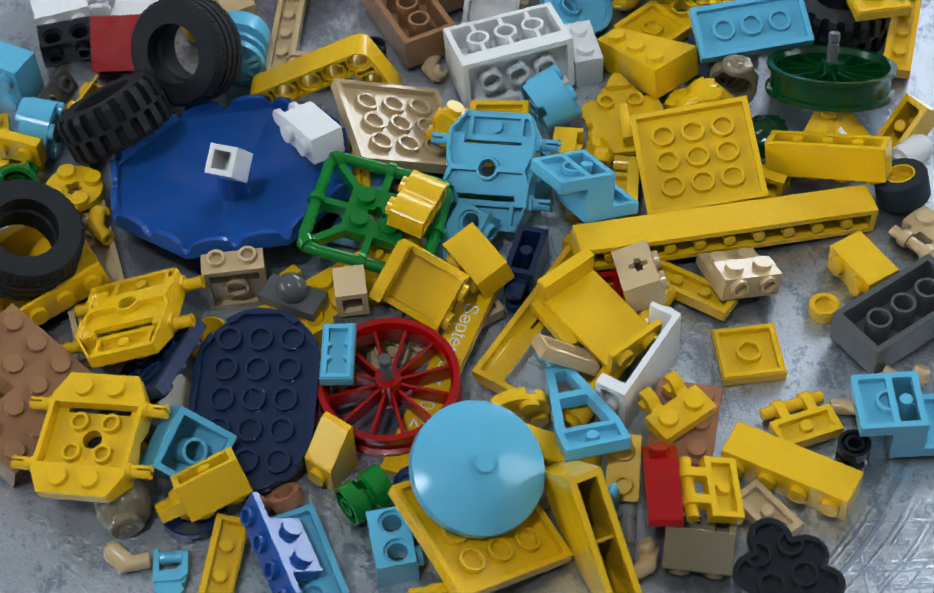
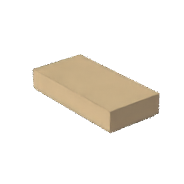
(565, 354)

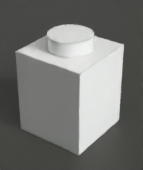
(228, 162)

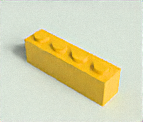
(829, 156)
(793, 471)

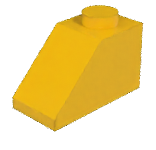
(909, 118)
(331, 452)

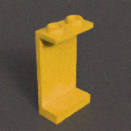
(595, 312)

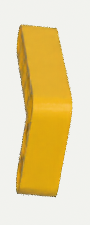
(316, 70)

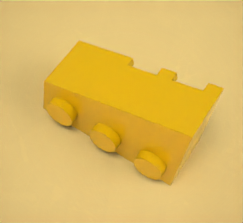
(648, 61)

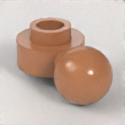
(284, 498)

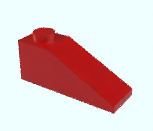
(662, 485)

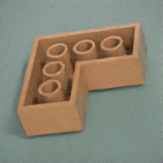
(413, 26)
(28, 367)

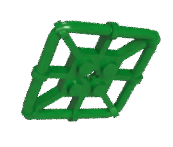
(357, 213)

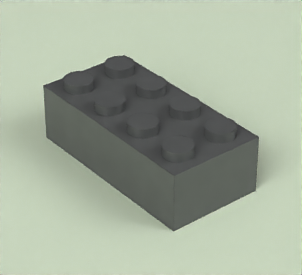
(888, 318)

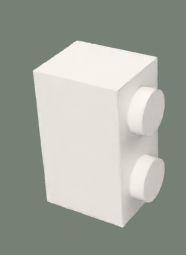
(587, 54)

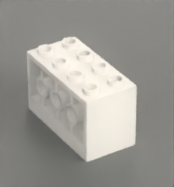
(502, 51)

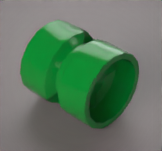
(364, 495)

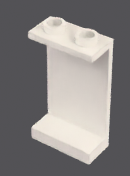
(624, 396)

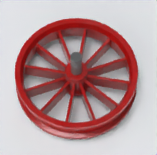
(394, 386)

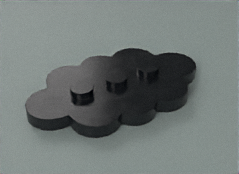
(785, 563)

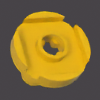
(79, 177)
(529, 407)

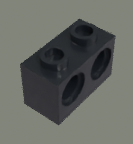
(65, 41)

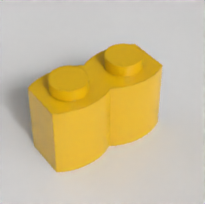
(416, 203)

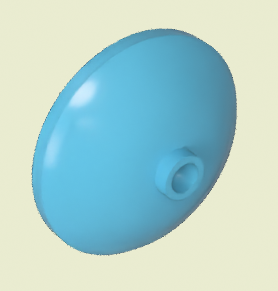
(572, 11)

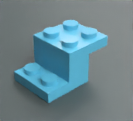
(584, 186)
(895, 409)

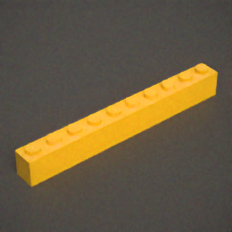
(732, 225)

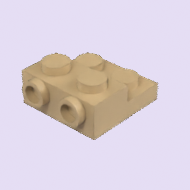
(739, 273)
(233, 277)

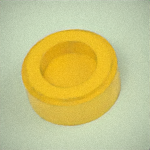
(822, 307)

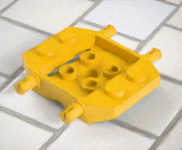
(143, 301)
(64, 464)

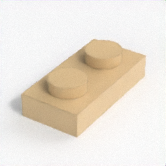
(761, 503)

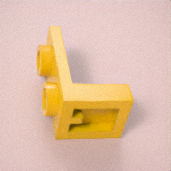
(624, 470)

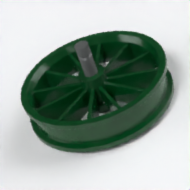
(831, 77)

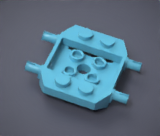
(512, 163)

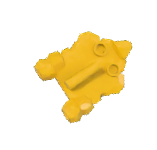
(609, 118)

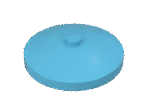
(476, 469)

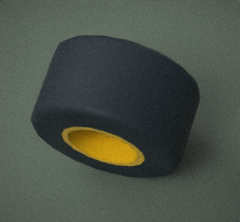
(905, 188)

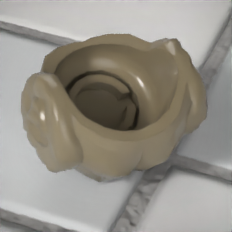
(736, 76)
(128, 512)

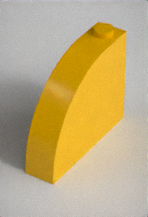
(590, 526)

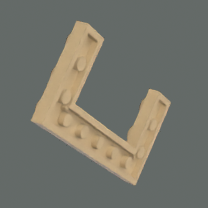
(286, 33)

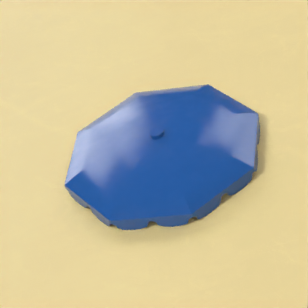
(174, 204)

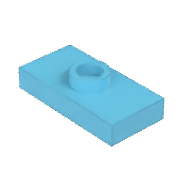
(338, 354)

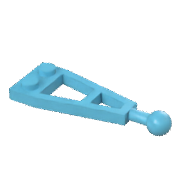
(585, 439)

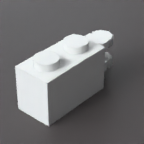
(60, 10)
(309, 131)

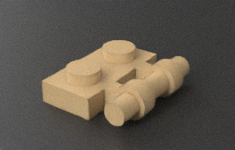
(916, 226)

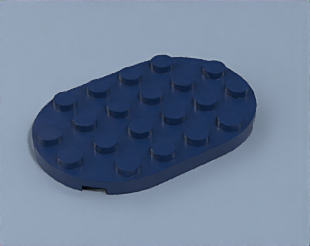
(263, 386)

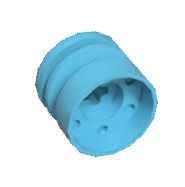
(254, 42)

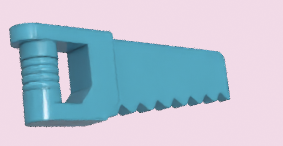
(172, 579)

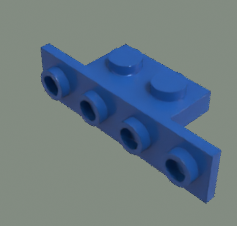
(280, 547)

